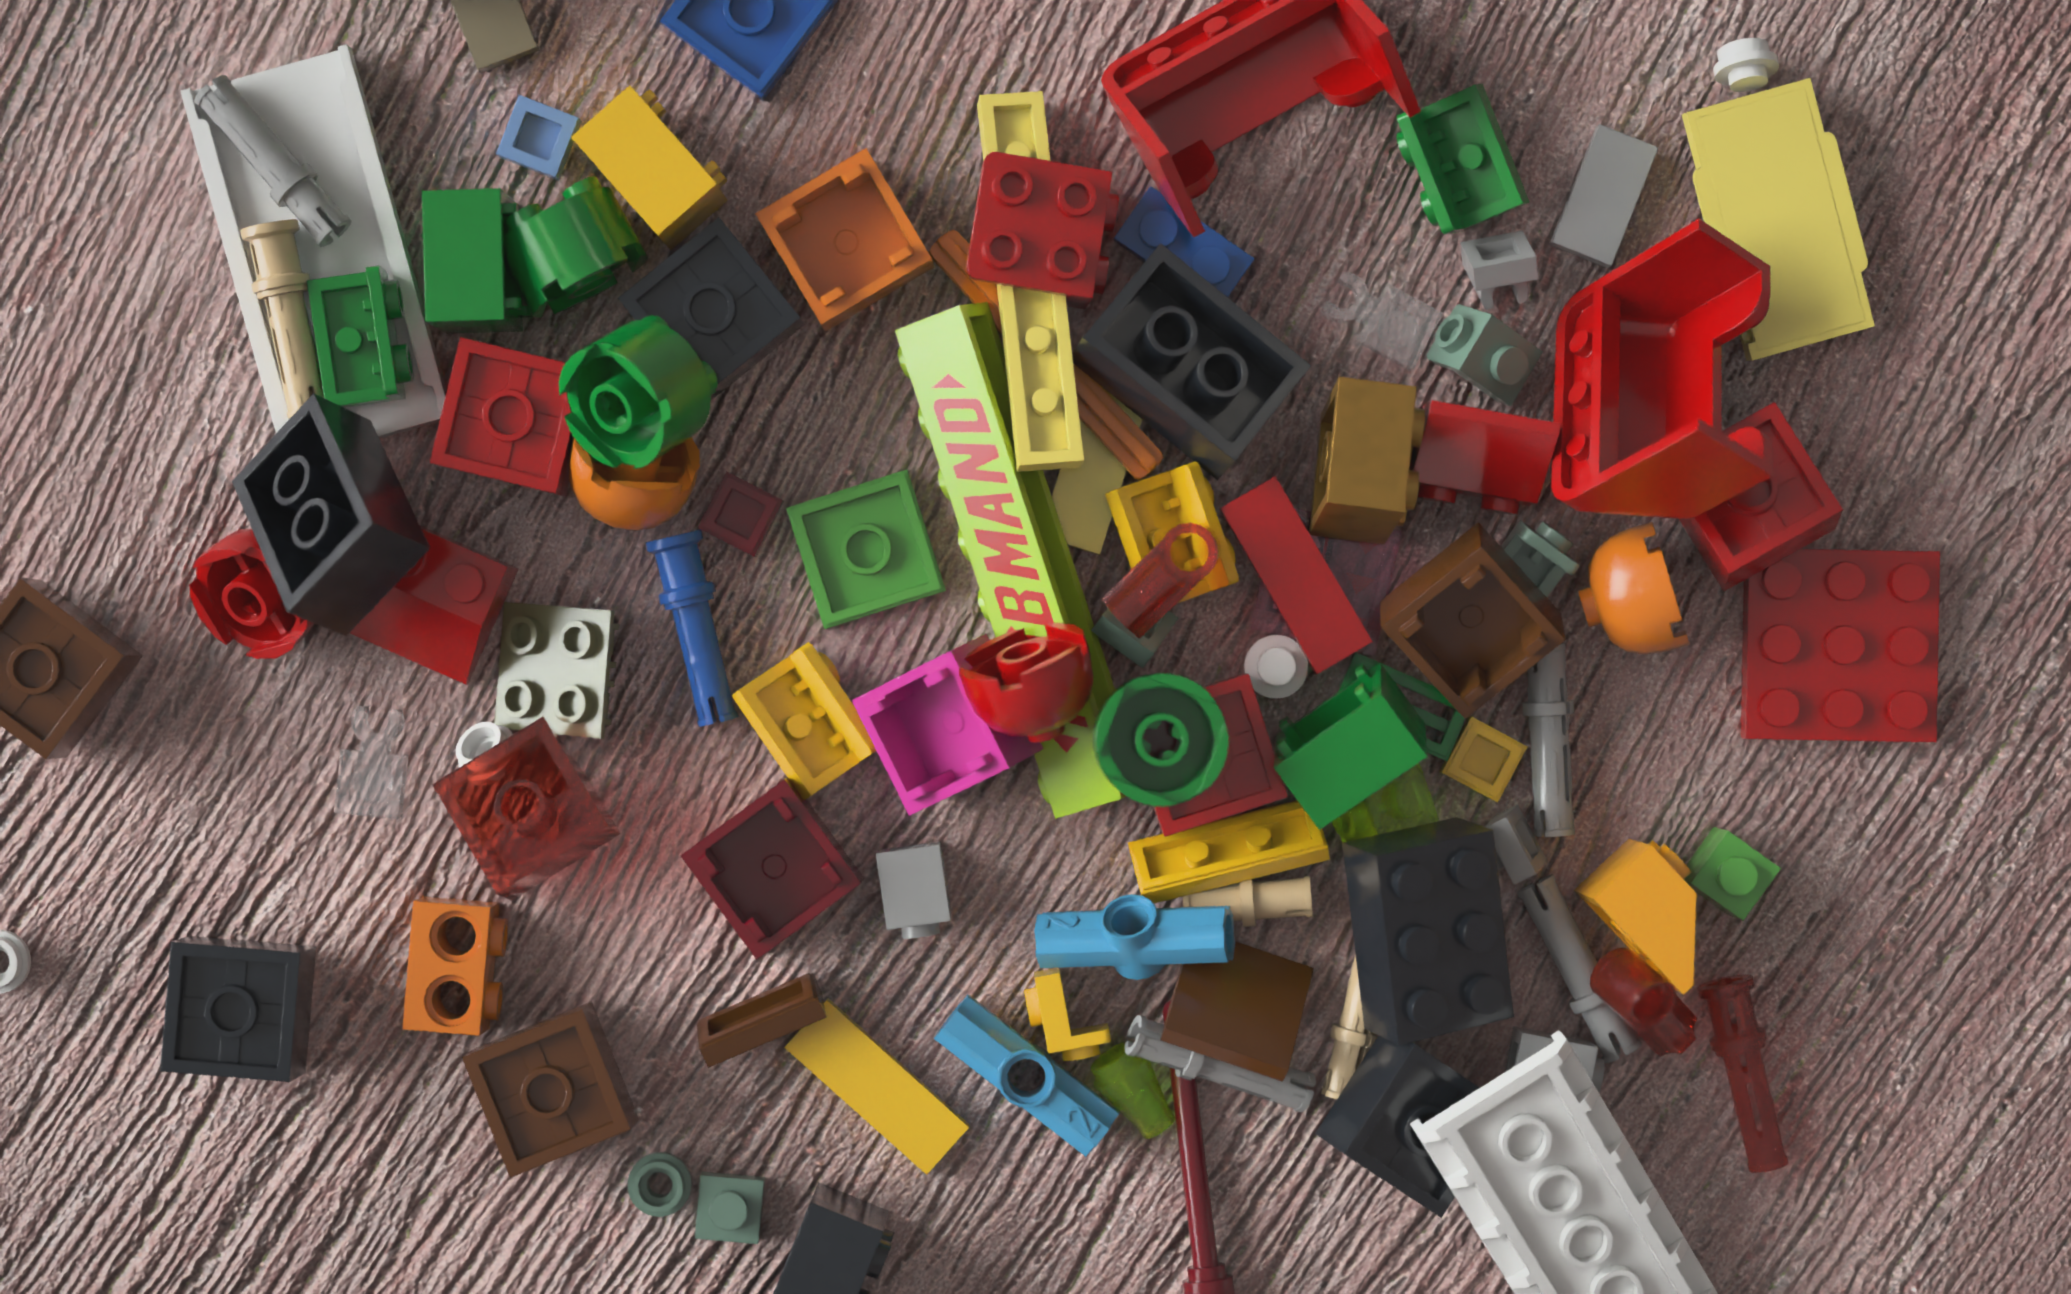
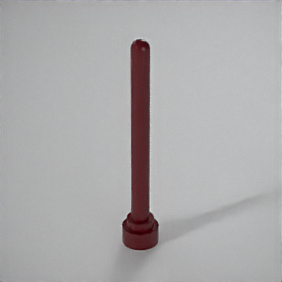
(1206, 1273)

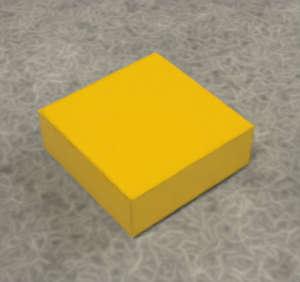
(1483, 759)

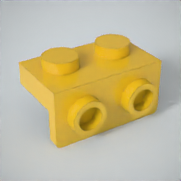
(1161, 502)
(806, 719)

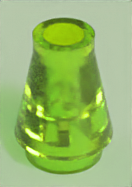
(1133, 1090)

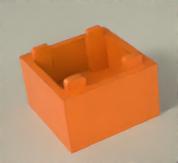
(845, 239)

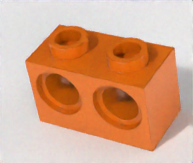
(435, 961)

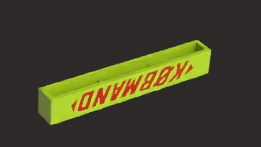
(1005, 522)

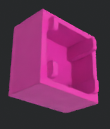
(932, 735)

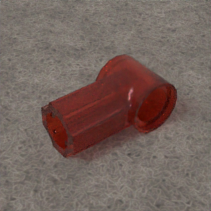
(1159, 581)
(1644, 1001)

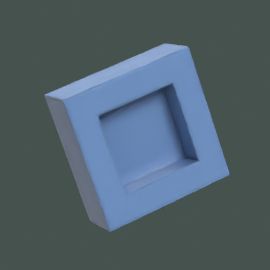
(538, 137)

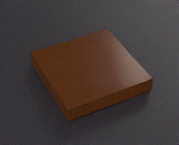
(1240, 1010)

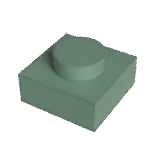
(1124, 641)
(730, 1207)

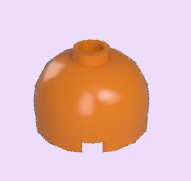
(637, 496)
(1632, 594)

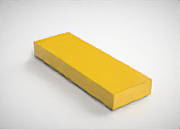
(1227, 852)
(878, 1087)

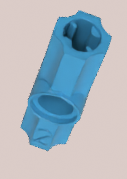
(1135, 937)
(1061, 1099)

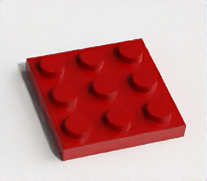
(1842, 647)

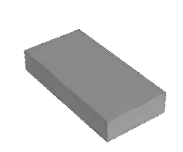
(1603, 196)

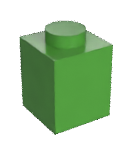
(1730, 873)

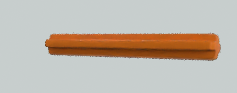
(1095, 405)

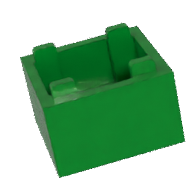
(465, 265)
(1350, 745)

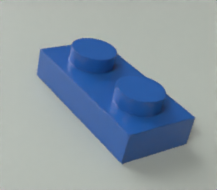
(1207, 254)

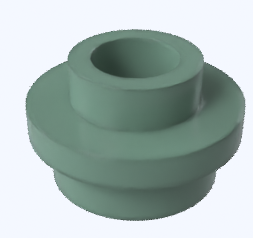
(659, 1204)

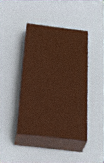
(760, 1019)

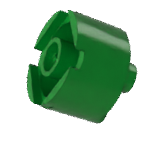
(570, 247)
(636, 393)
(1194, 723)

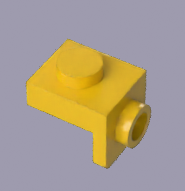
(1048, 1008)

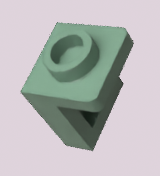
(1484, 353)
(1540, 554)

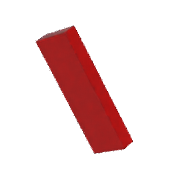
(1295, 575)

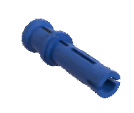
(687, 595)

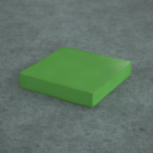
(865, 549)

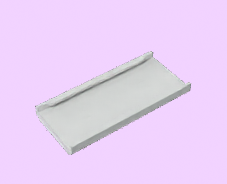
(324, 122)
(1558, 1185)

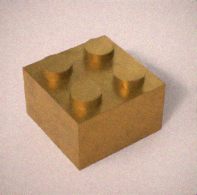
(1365, 460)

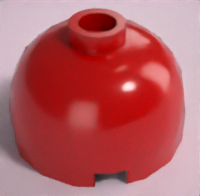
(240, 599)
(1030, 683)

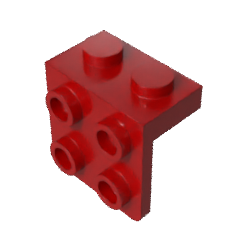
(1042, 227)

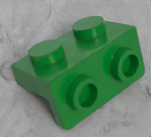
(1461, 161)
(359, 338)

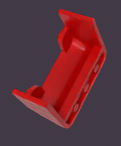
(1239, 71)

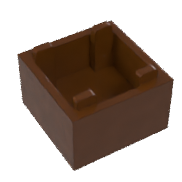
(1471, 620)
(55, 668)
(550, 1089)

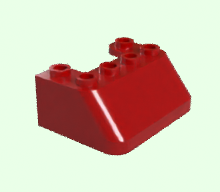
(1646, 381)

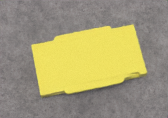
(1784, 196)

